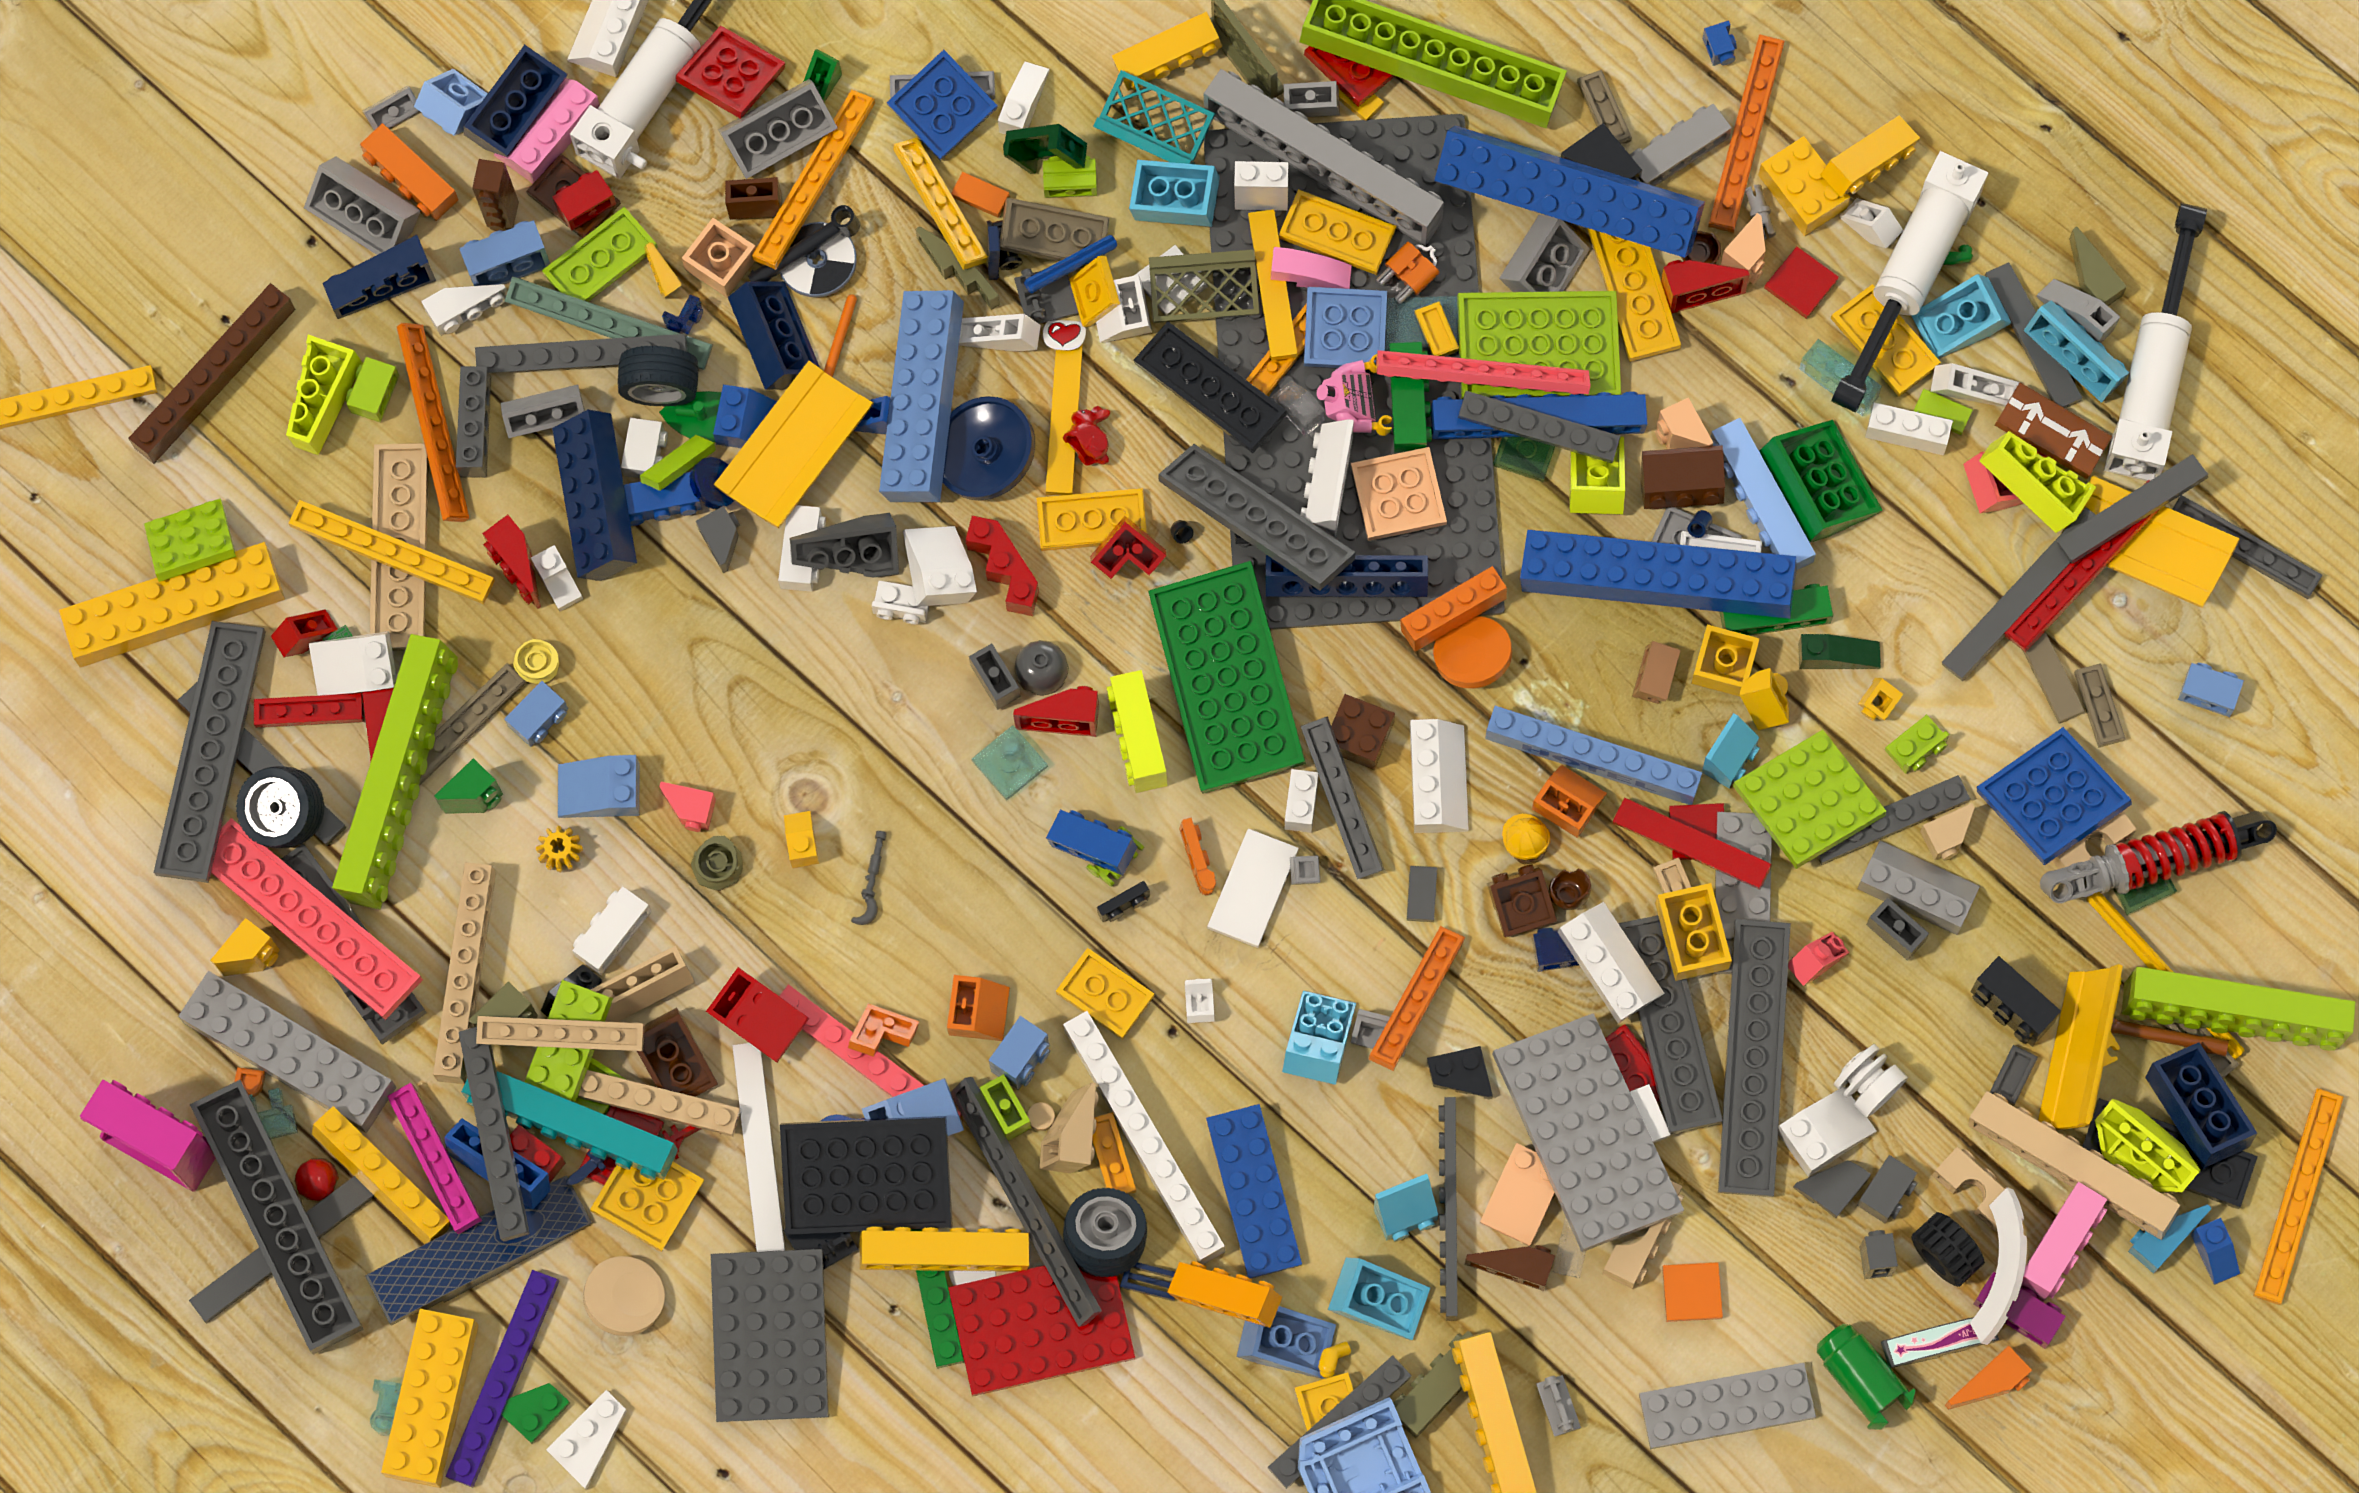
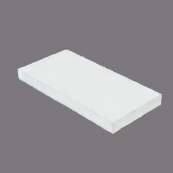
(1252, 888)

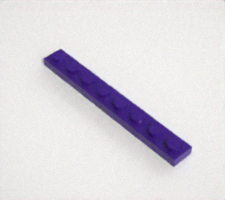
(502, 1378)

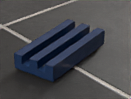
(1145, 1290)

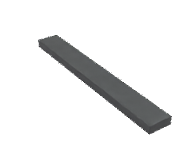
(2010, 607)
(257, 757)
(254, 1267)

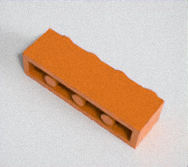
(409, 172)
(1453, 608)

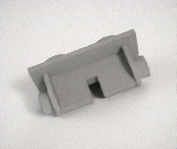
(1558, 1405)

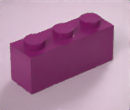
(2028, 1314)

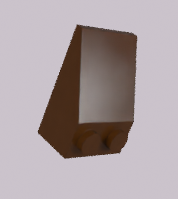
(674, 1056)

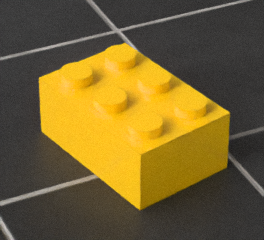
(1799, 188)
(1693, 931)

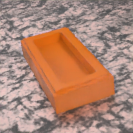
(980, 194)

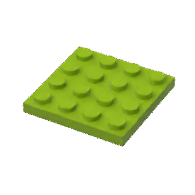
(1809, 799)

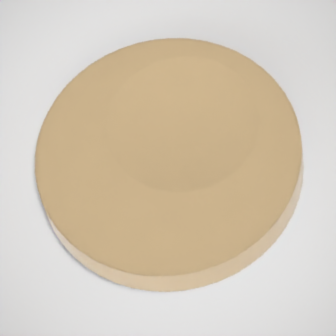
(623, 1296)

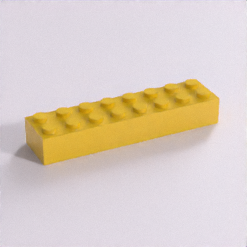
(172, 606)

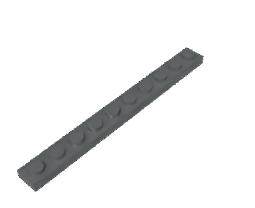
(1025, 1201)

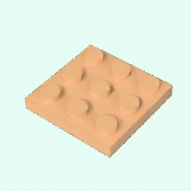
(1398, 493)

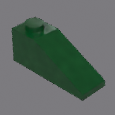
(1837, 652)

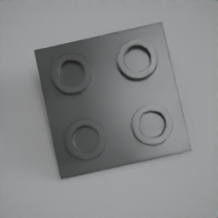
(1049, 302)

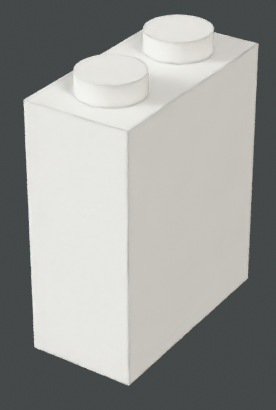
(1261, 185)

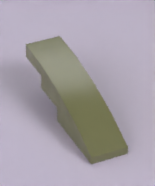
(948, 265)

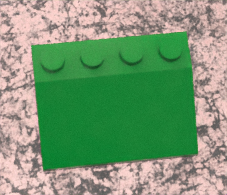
(1820, 480)

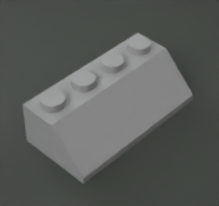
(777, 128)
(360, 207)
(1918, 887)

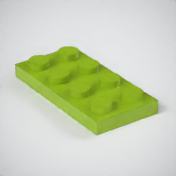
(599, 257)
(564, 1069)

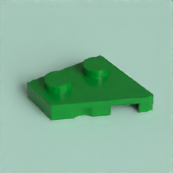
(534, 1410)

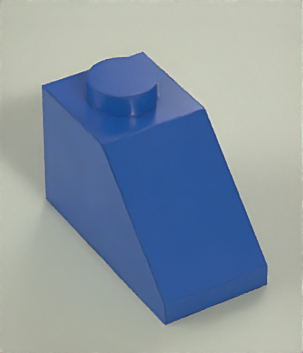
(2216, 1250)

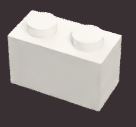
(642, 446)
(1301, 800)

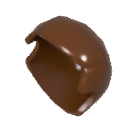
(1705, 248)
(1570, 889)

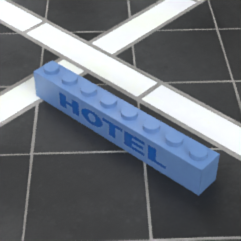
(1593, 755)

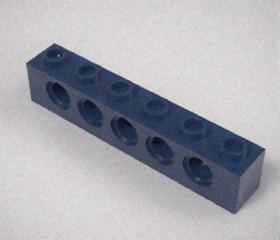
(1362, 578)

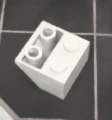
(1130, 316)

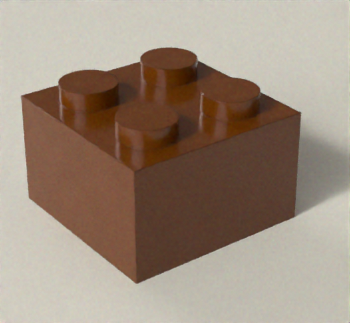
(1362, 730)

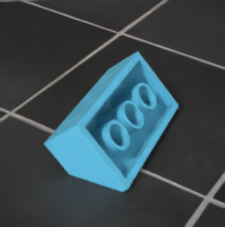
(2076, 350)

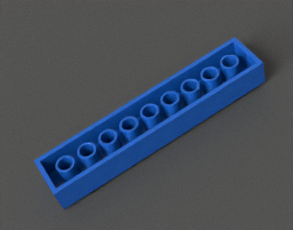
(1569, 191)
(1658, 573)

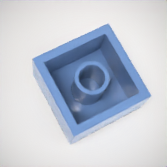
(1020, 1053)

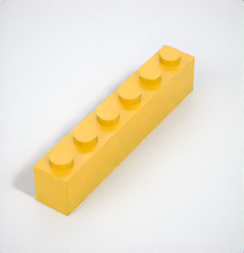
(380, 1176)
(944, 1250)
(1493, 1414)

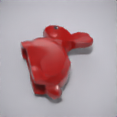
(1087, 437)

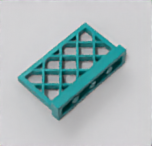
(1144, 141)

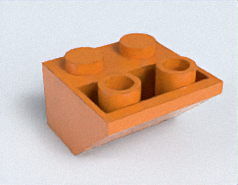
(1568, 800)
(977, 1008)

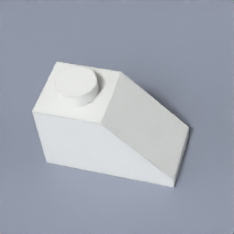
(1872, 222)

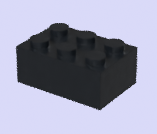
(2014, 1002)

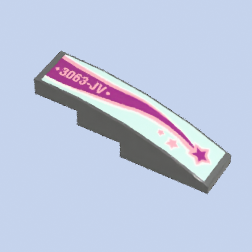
(1931, 1343)

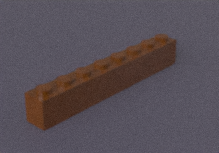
(212, 373)

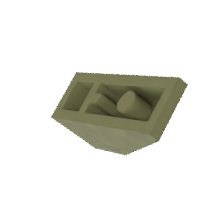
(2093, 271)

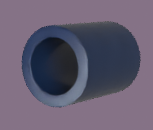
(1700, 524)

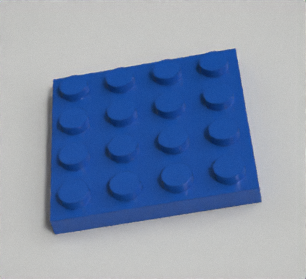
(2054, 796)

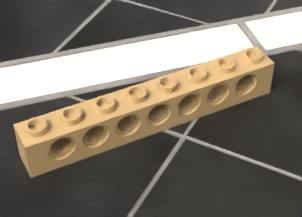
(464, 969)

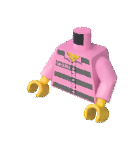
(1350, 397)

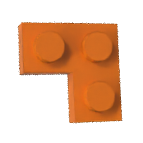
(879, 1024)

